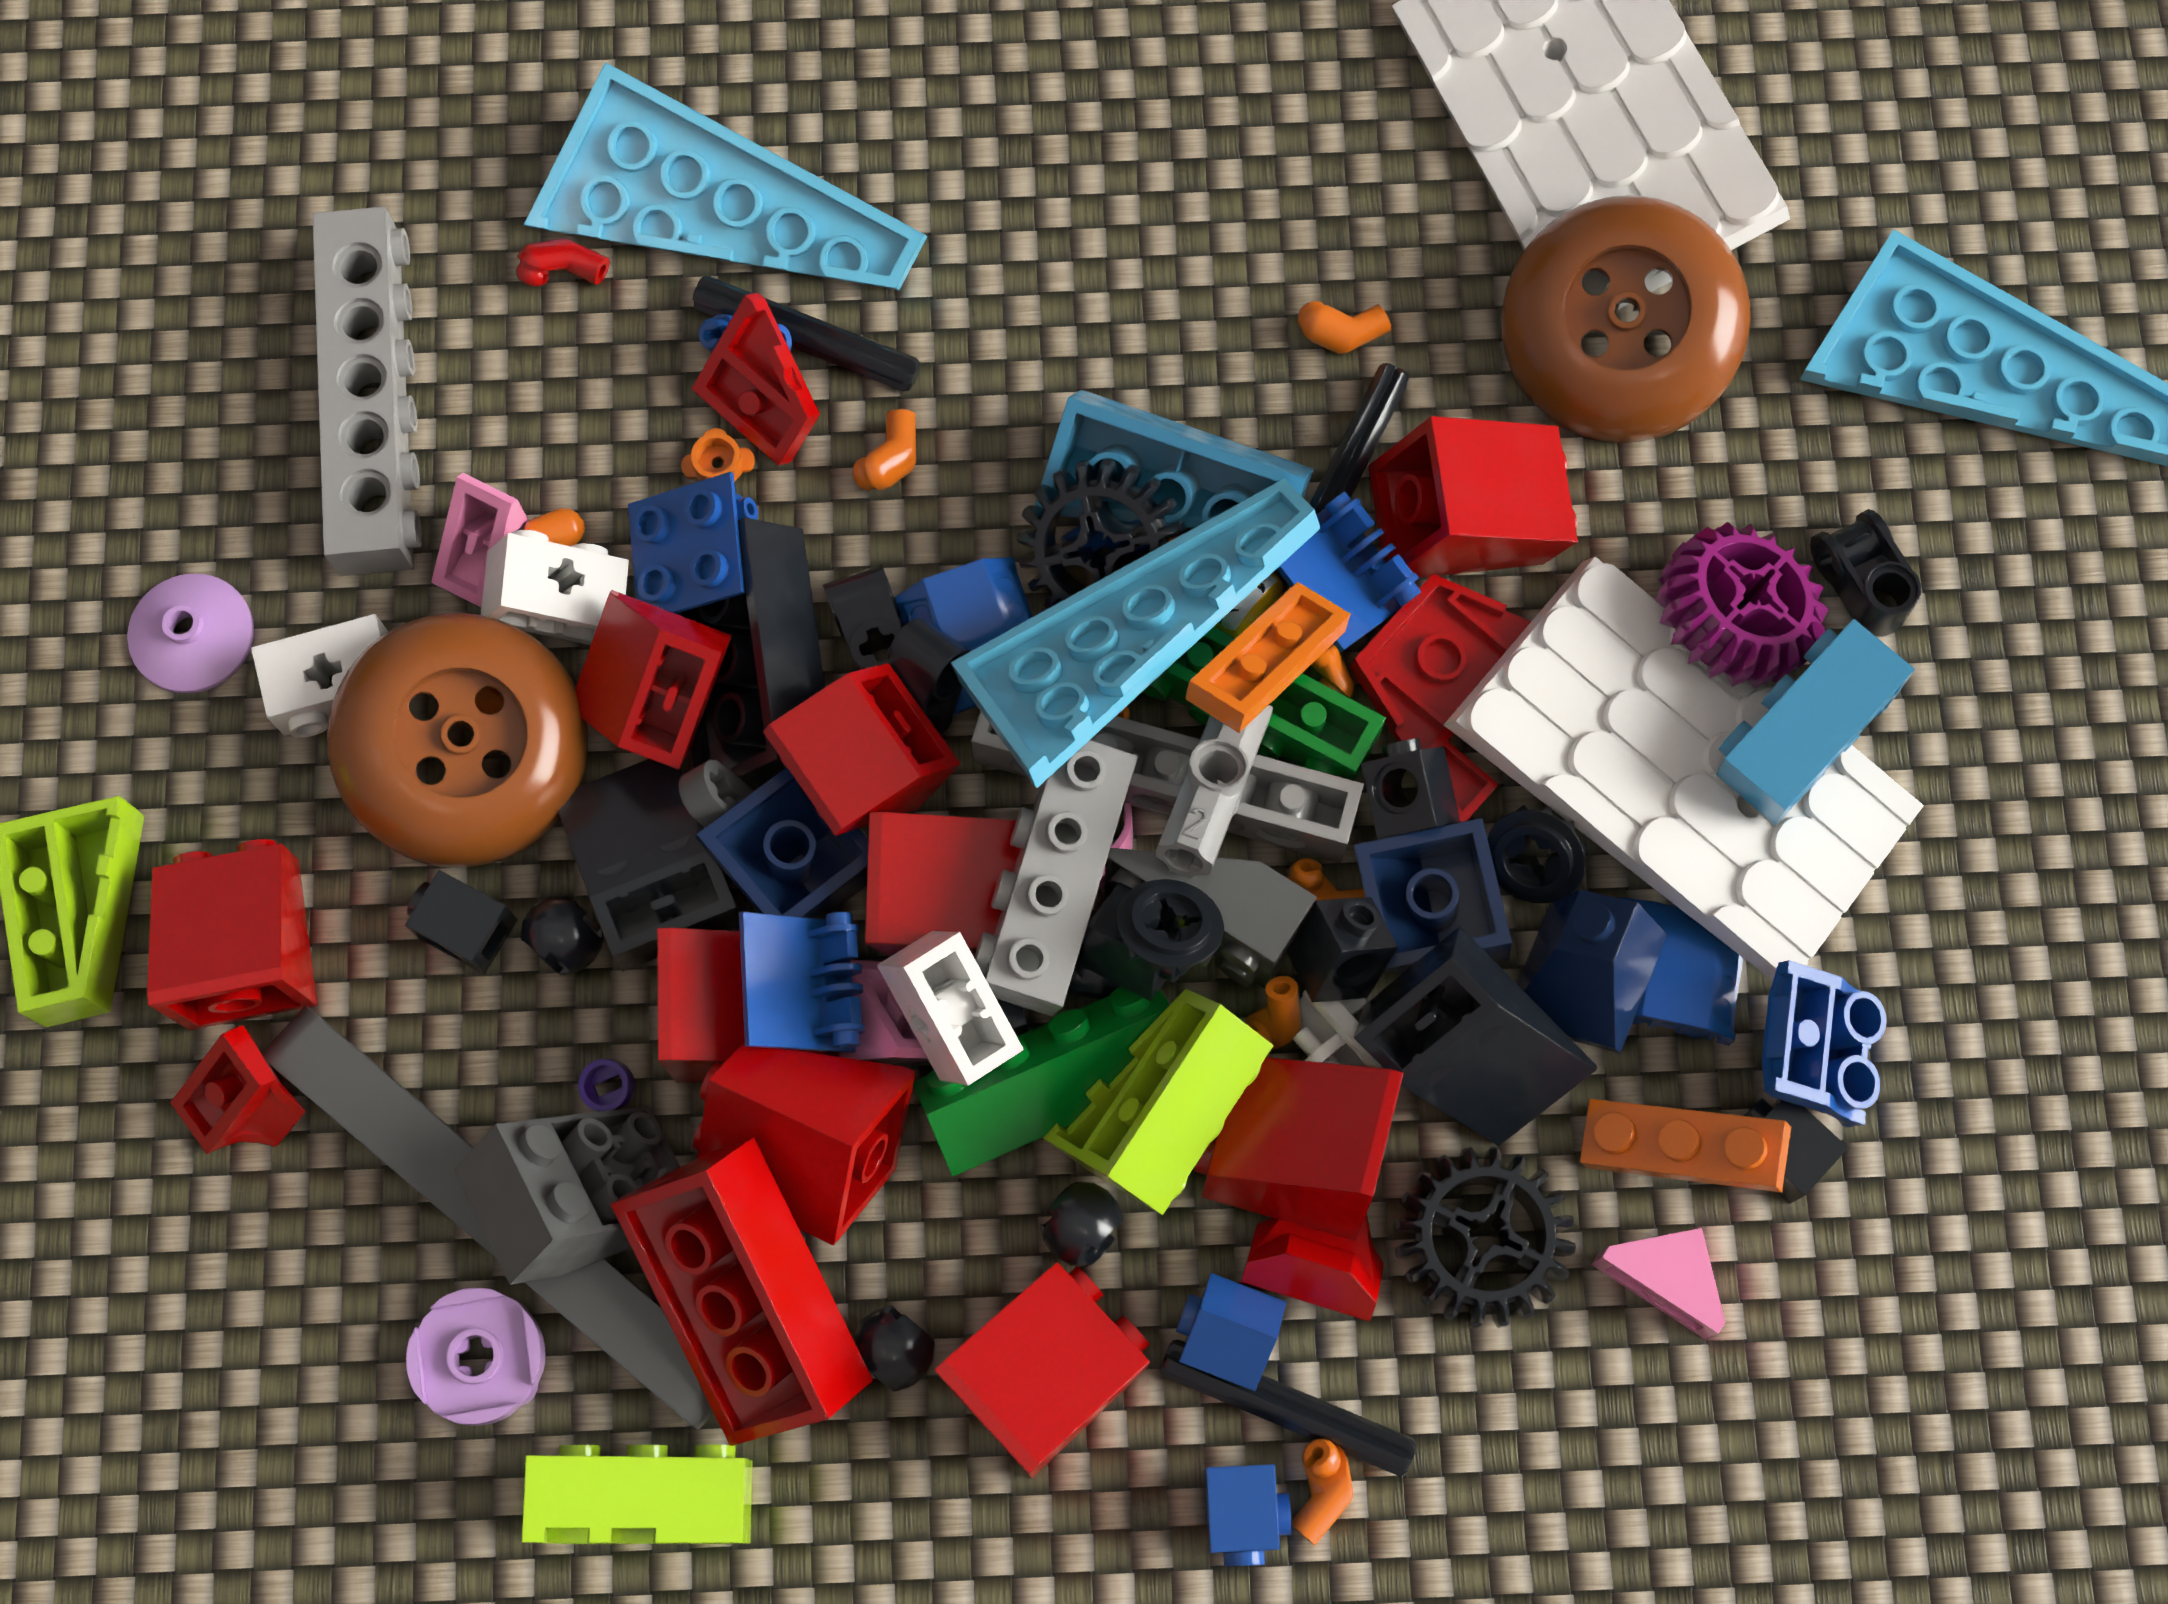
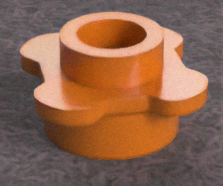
(712, 446)

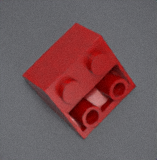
(649, 678)
(862, 749)

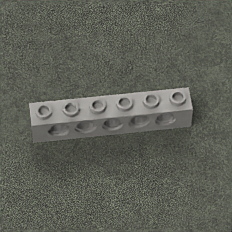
(344, 249)
(1278, 803)

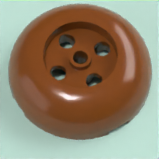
(1625, 390)
(467, 814)

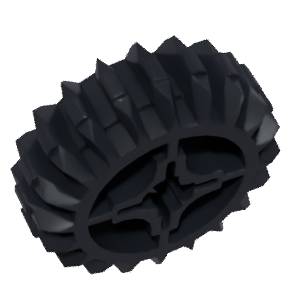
(1052, 557)
(1511, 1249)

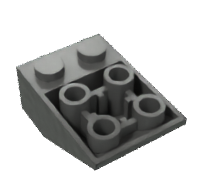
(1256, 904)
(551, 1182)

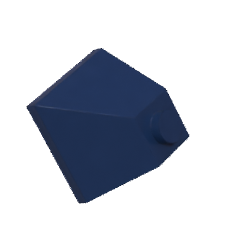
(786, 852)
(1592, 966)

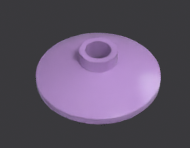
(204, 654)

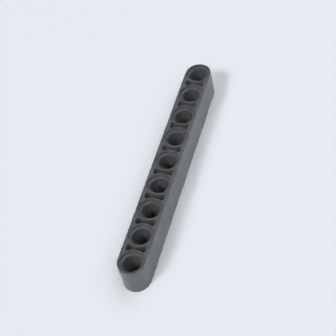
(426, 1153)

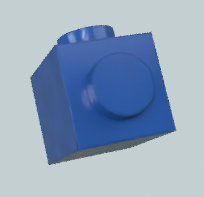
(1230, 1331)
(1244, 1513)

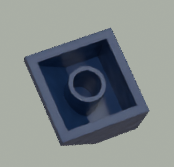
(1433, 885)

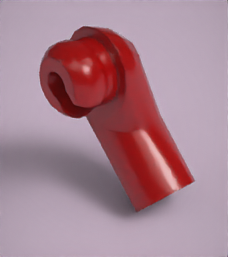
(560, 254)

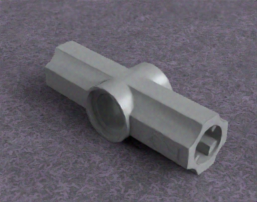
(1206, 808)

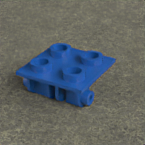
(689, 544)
(1349, 569)
(800, 982)

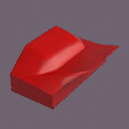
(236, 1096)
(1316, 1266)

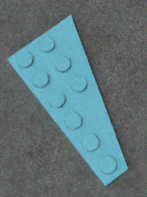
(683, 184)
(1968, 350)
(1094, 652)

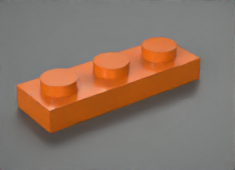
(1267, 657)
(1686, 1144)

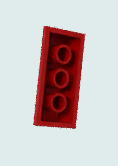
(743, 1294)

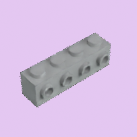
(1054, 879)

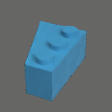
(1812, 719)

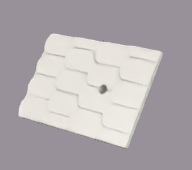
(1588, 108)
(1627, 744)

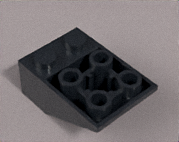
(644, 860)
(1471, 1040)

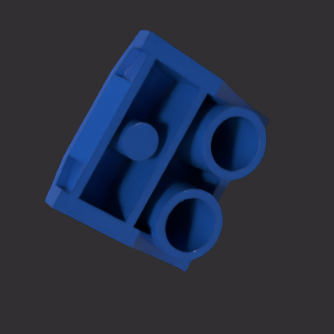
(968, 605)
(1692, 980)
(1820, 1043)

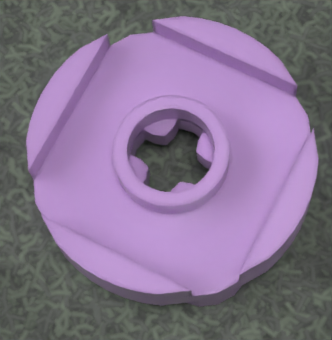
(446, 1333)

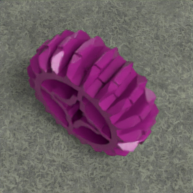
(1713, 577)

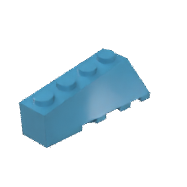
(1193, 466)

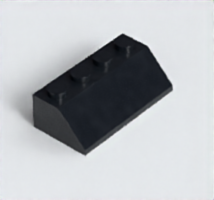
(770, 657)

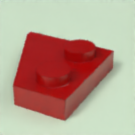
(758, 383)

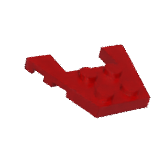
(1429, 664)

